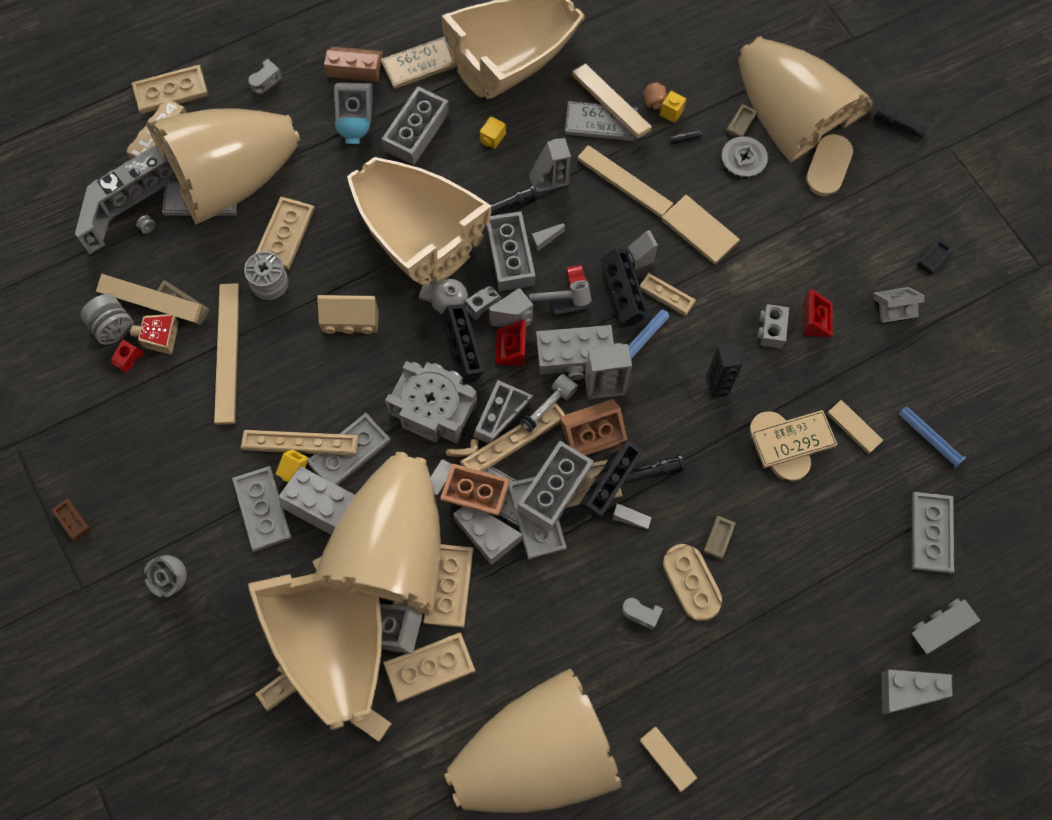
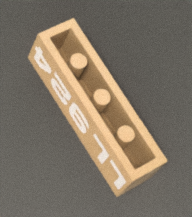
(144, 140)

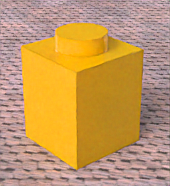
(673, 106)
(492, 132)
(290, 464)

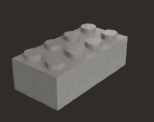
(415, 125)
(510, 251)
(569, 347)
(607, 371)
(554, 486)
(315, 499)

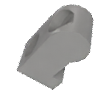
(264, 78)
(481, 302)
(640, 614)

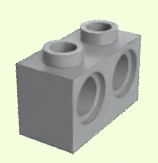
(777, 327)

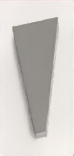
(545, 236)
(631, 517)

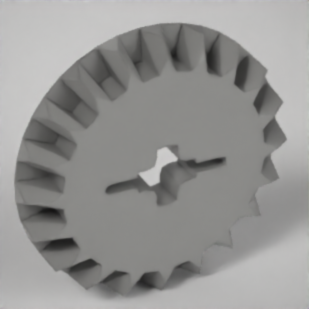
(736, 149)

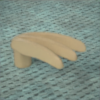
(464, 452)

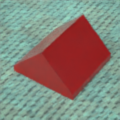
(817, 315)
(511, 344)

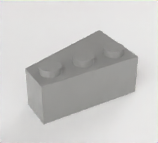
(552, 166)
(500, 410)
(487, 533)
(944, 625)
(912, 689)

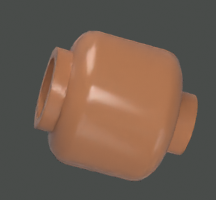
(655, 95)

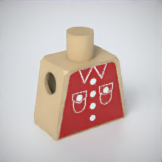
(157, 332)

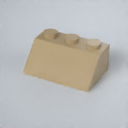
(348, 314)

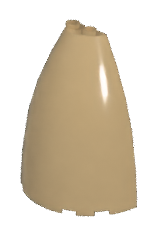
(507, 40)
(798, 95)
(223, 154)
(419, 217)
(388, 538)
(323, 643)
(536, 754)

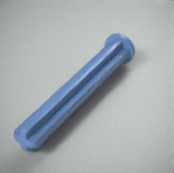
(647, 332)
(931, 436)

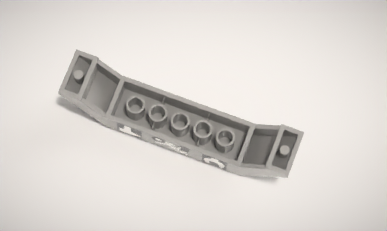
(119, 192)

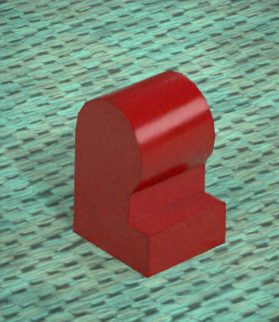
(575, 274)
(125, 356)

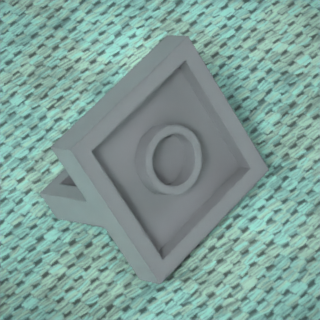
(898, 304)

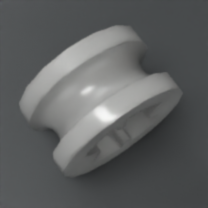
(145, 224)
(575, 373)

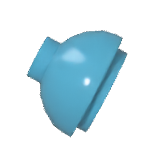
(352, 128)

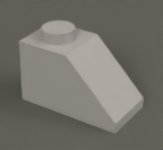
(643, 250)

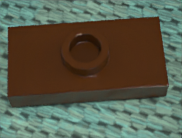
(70, 519)

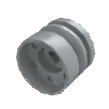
(266, 275)
(106, 319)

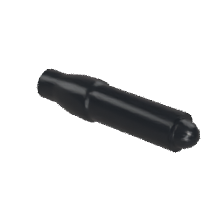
(682, 136)

